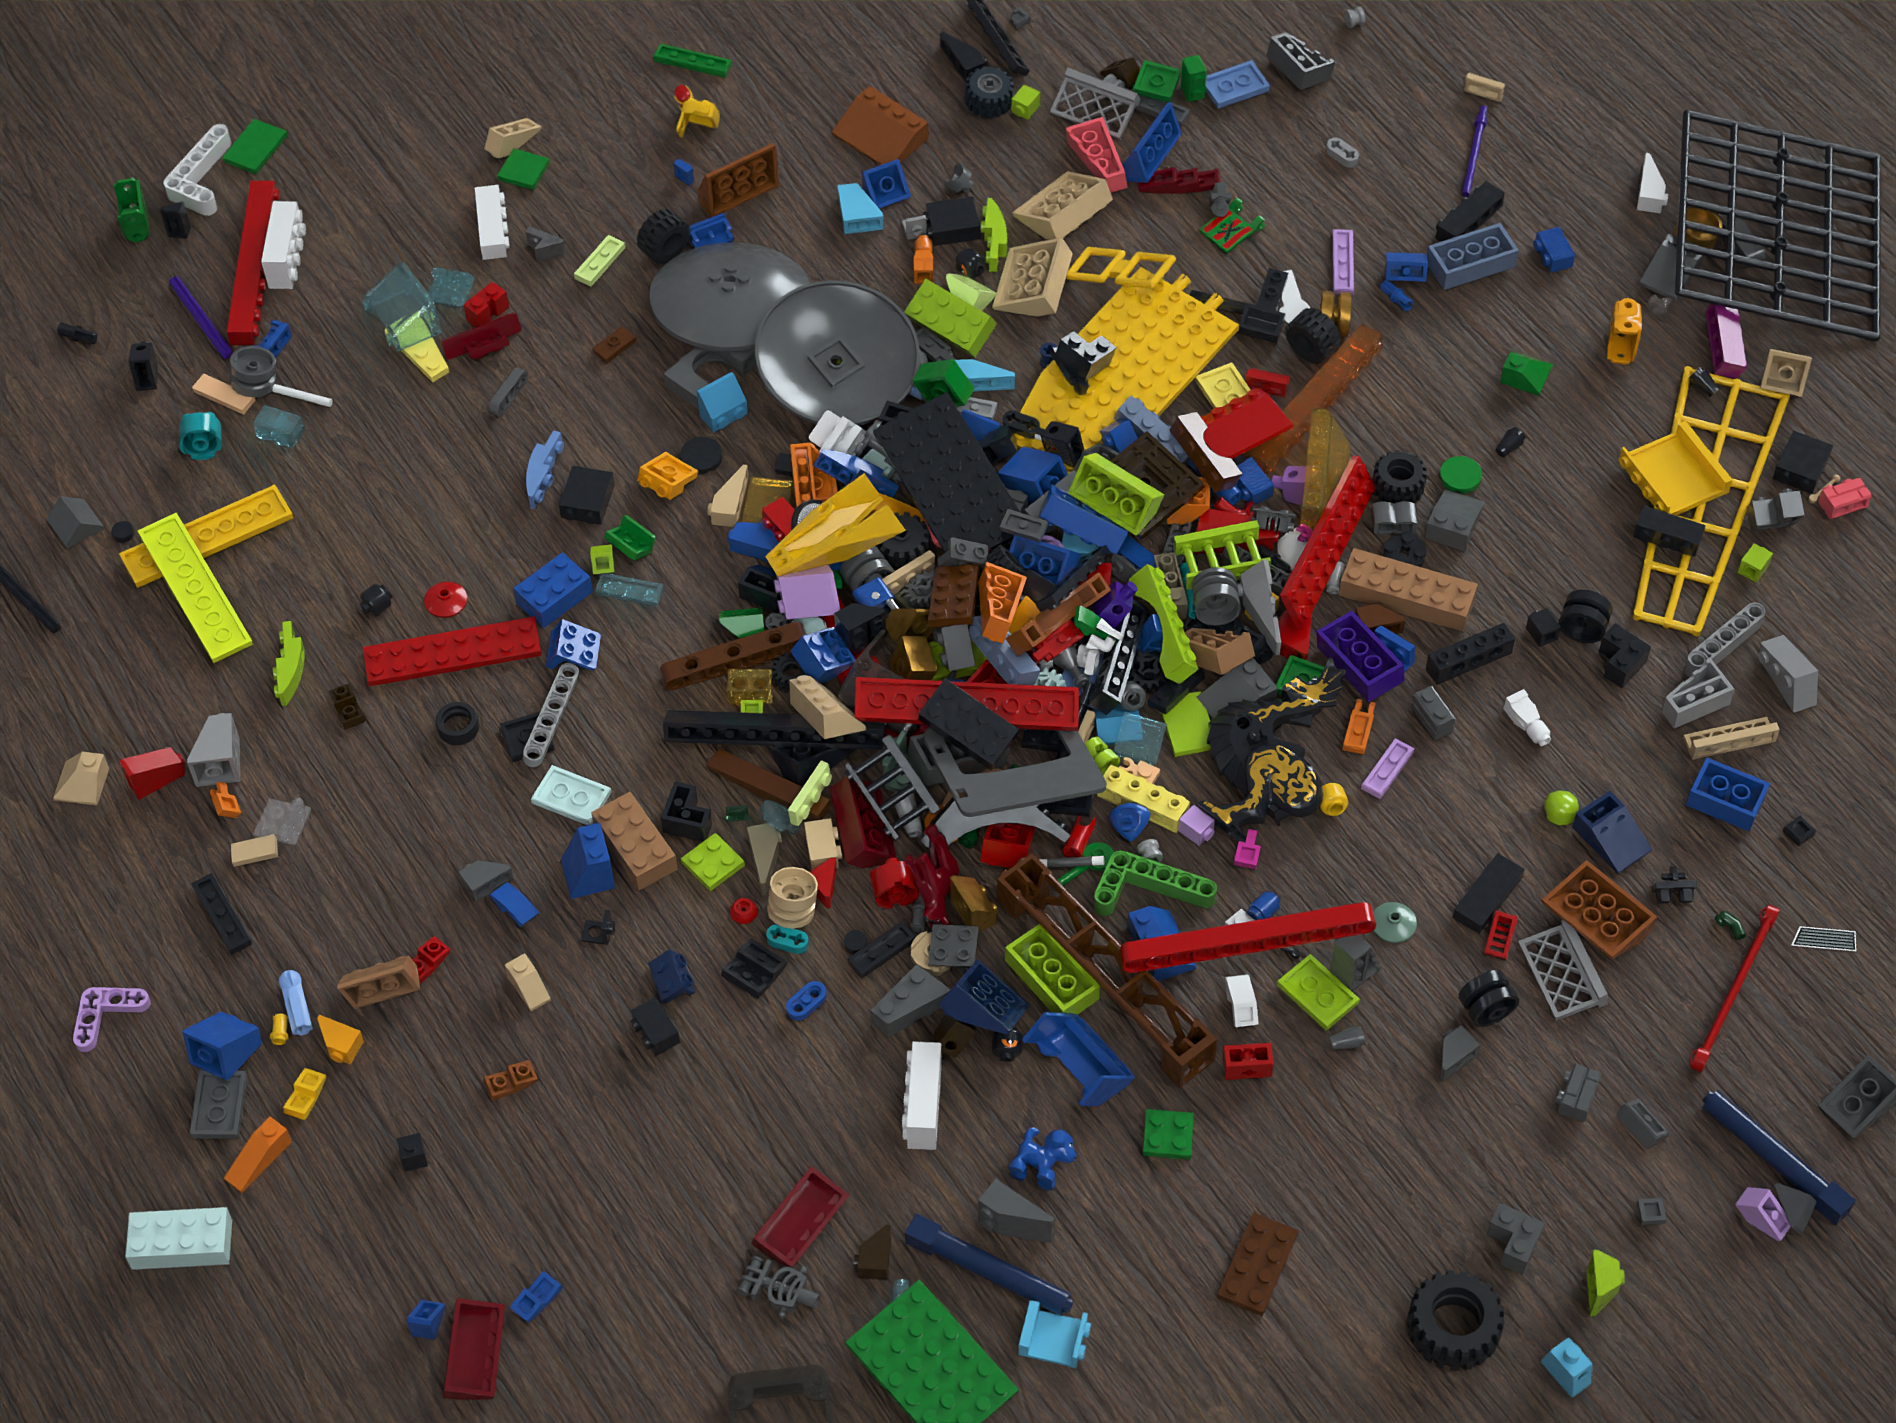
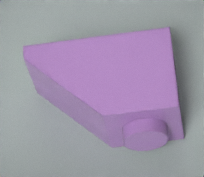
(1764, 1212)

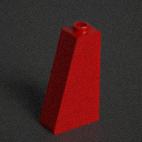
(1215, 519)

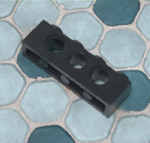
(1470, 653)

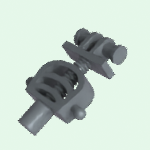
(796, 1290)

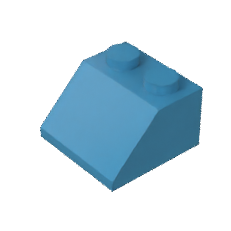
(721, 402)

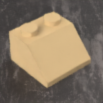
(1785, 372)

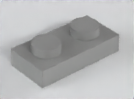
(981, 407)

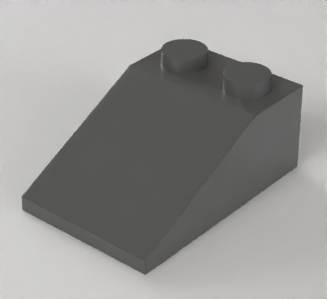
(1662, 270)
(1454, 520)
(1243, 682)
(1861, 1097)
(1013, 1215)

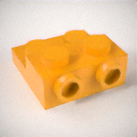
(666, 475)

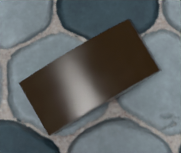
(346, 706)

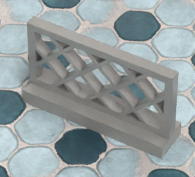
(1098, 87)
(1583, 966)

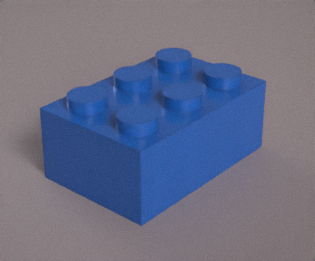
(553, 590)
(1728, 794)

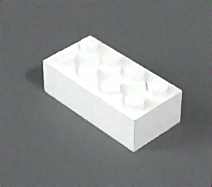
(283, 245)
(922, 1095)

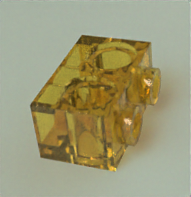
(750, 681)

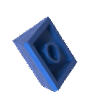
(885, 184)

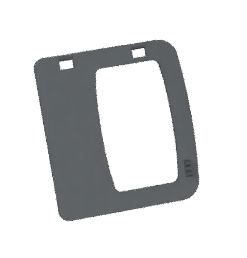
(1023, 786)

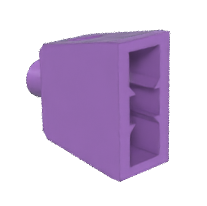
(1291, 484)

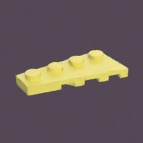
(427, 358)

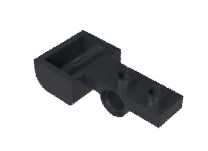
(1263, 319)

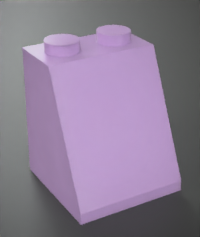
(807, 593)

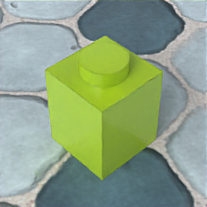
(1025, 102)
(602, 559)
(1755, 562)

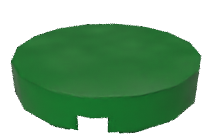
(1460, 474)

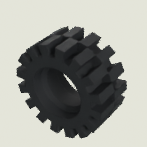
(1003, 558)
(781, 665)

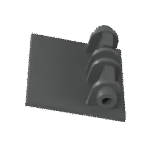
(1283, 519)
(953, 946)

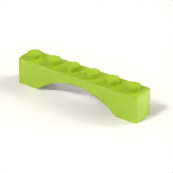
(1176, 655)

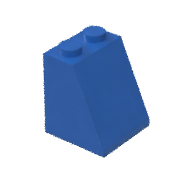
(1032, 472)
(587, 862)
(221, 1044)

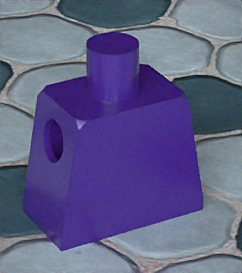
(1115, 603)

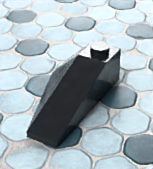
(800, 762)

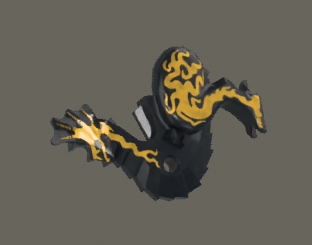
(1263, 766)

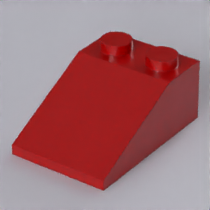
(1007, 844)

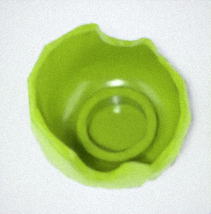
(1561, 807)

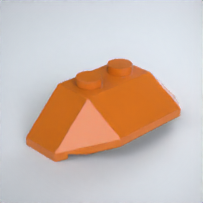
(807, 479)

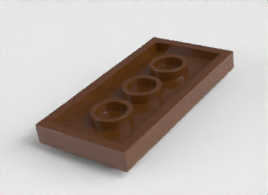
(954, 595)
(1257, 1264)

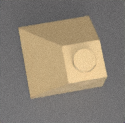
(82, 779)

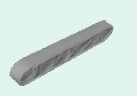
(550, 714)

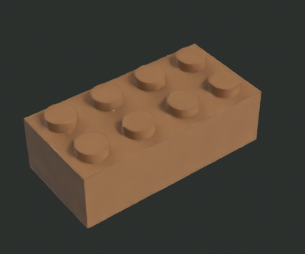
(635, 841)

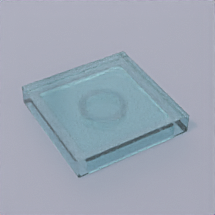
(1139, 738)

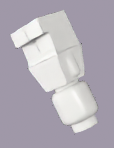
(1526, 716)

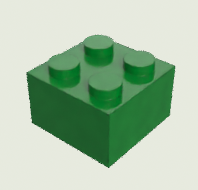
(942, 377)

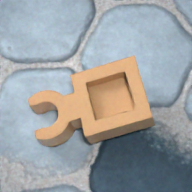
(1145, 770)

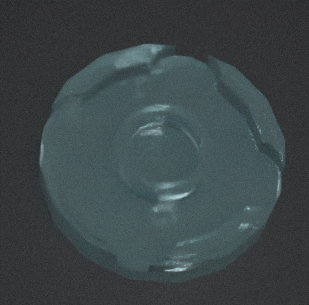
(778, 816)

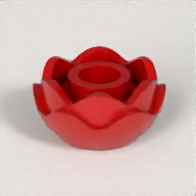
(746, 916)

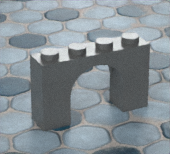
(685, 382)

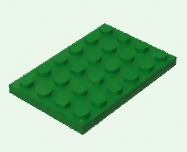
(930, 1362)

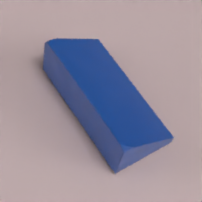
(978, 424)

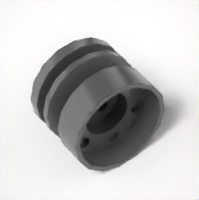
(1216, 596)

